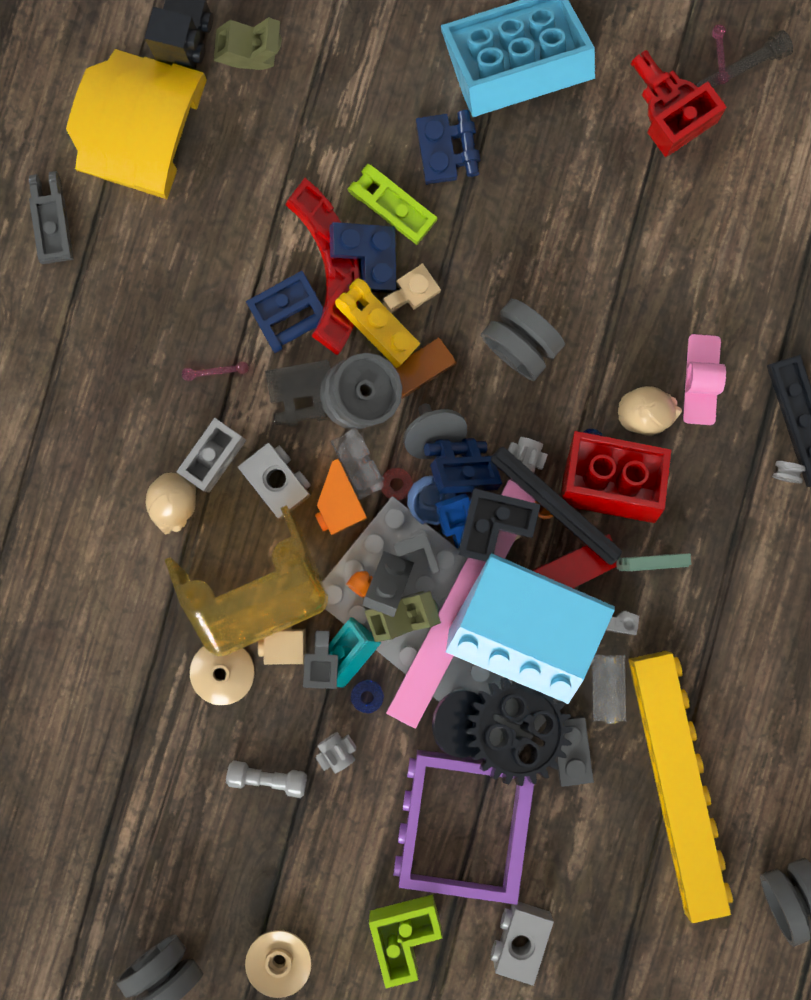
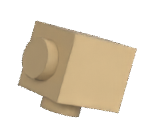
(283, 647)

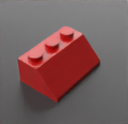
(616, 477)

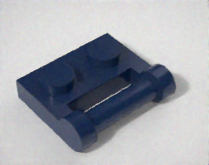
(283, 302)

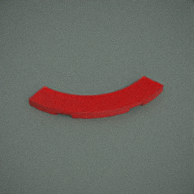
(317, 216)

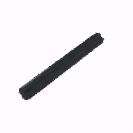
(556, 505)

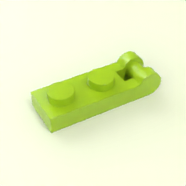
(393, 204)

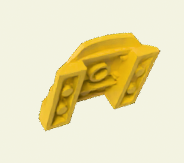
(132, 120)

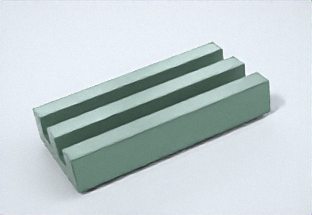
(653, 562)

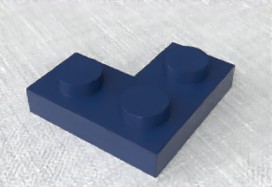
(373, 246)

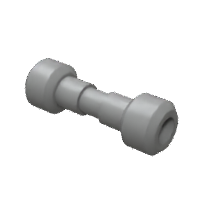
(292, 783)

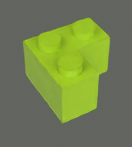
(395, 933)

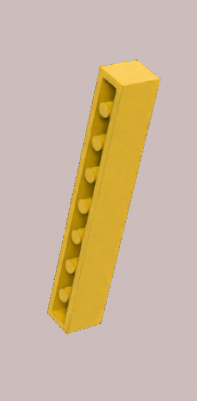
(680, 786)

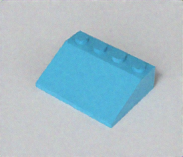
(518, 53)
(529, 628)

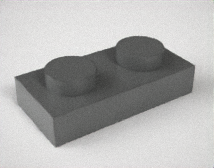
(388, 584)
(577, 766)

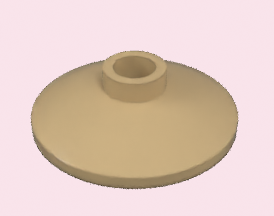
(238, 678)
(273, 978)

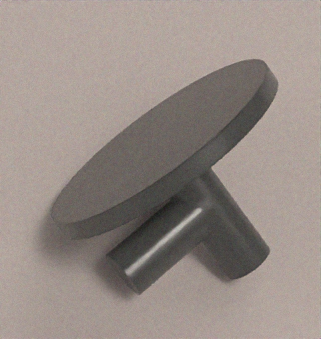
(432, 427)

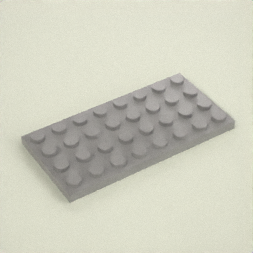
(389, 527)

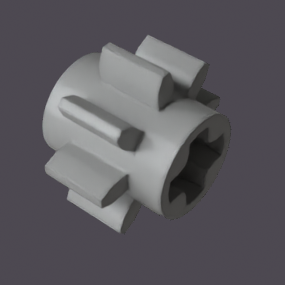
(529, 453)
(336, 752)

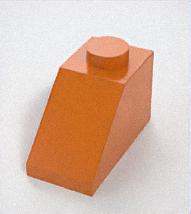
(338, 502)

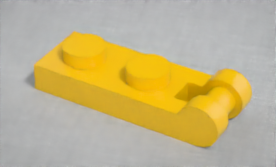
(377, 323)

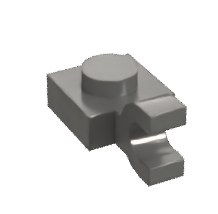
(320, 668)

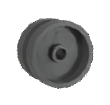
(523, 339)
(379, 388)
(790, 900)
(160, 974)

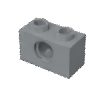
(211, 455)
(258, 471)
(524, 961)

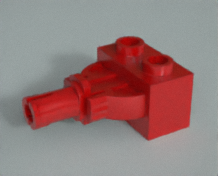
(676, 106)

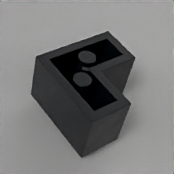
(179, 32)
(494, 513)

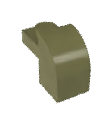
(247, 45)
(413, 613)

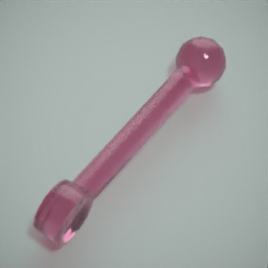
(718, 33)
(189, 374)

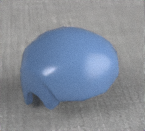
(422, 500)

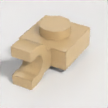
(414, 289)

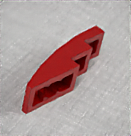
(575, 567)

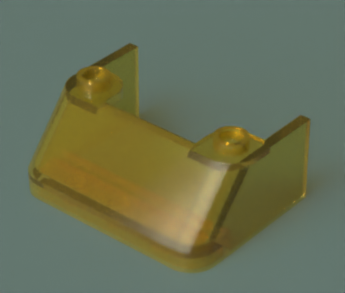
(257, 607)

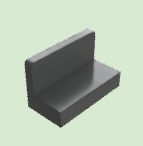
(414, 544)

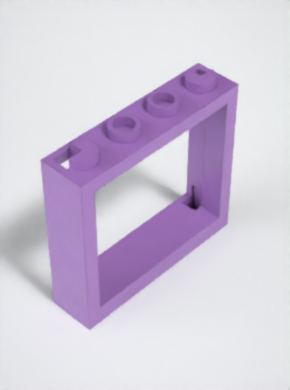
(407, 834)

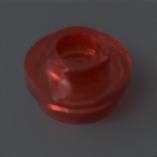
(403, 476)

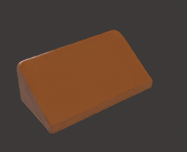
(424, 366)

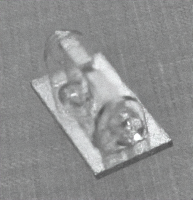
(357, 464)
(609, 688)

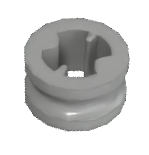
(789, 472)

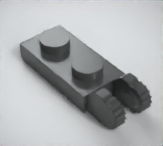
(50, 221)

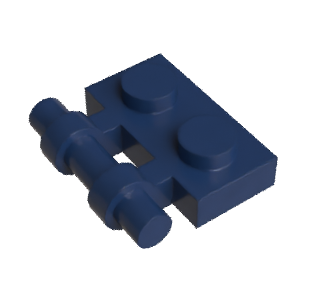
(437, 149)
(464, 472)

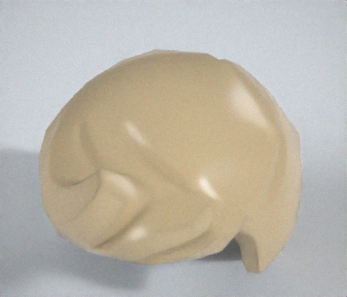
(648, 410)
(171, 501)

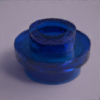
(374, 688)

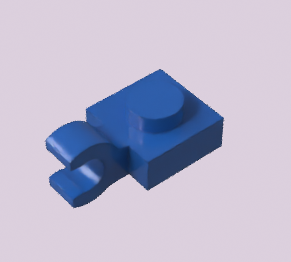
(452, 516)

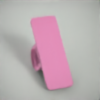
(703, 379)

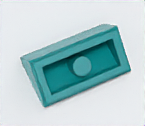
(354, 647)

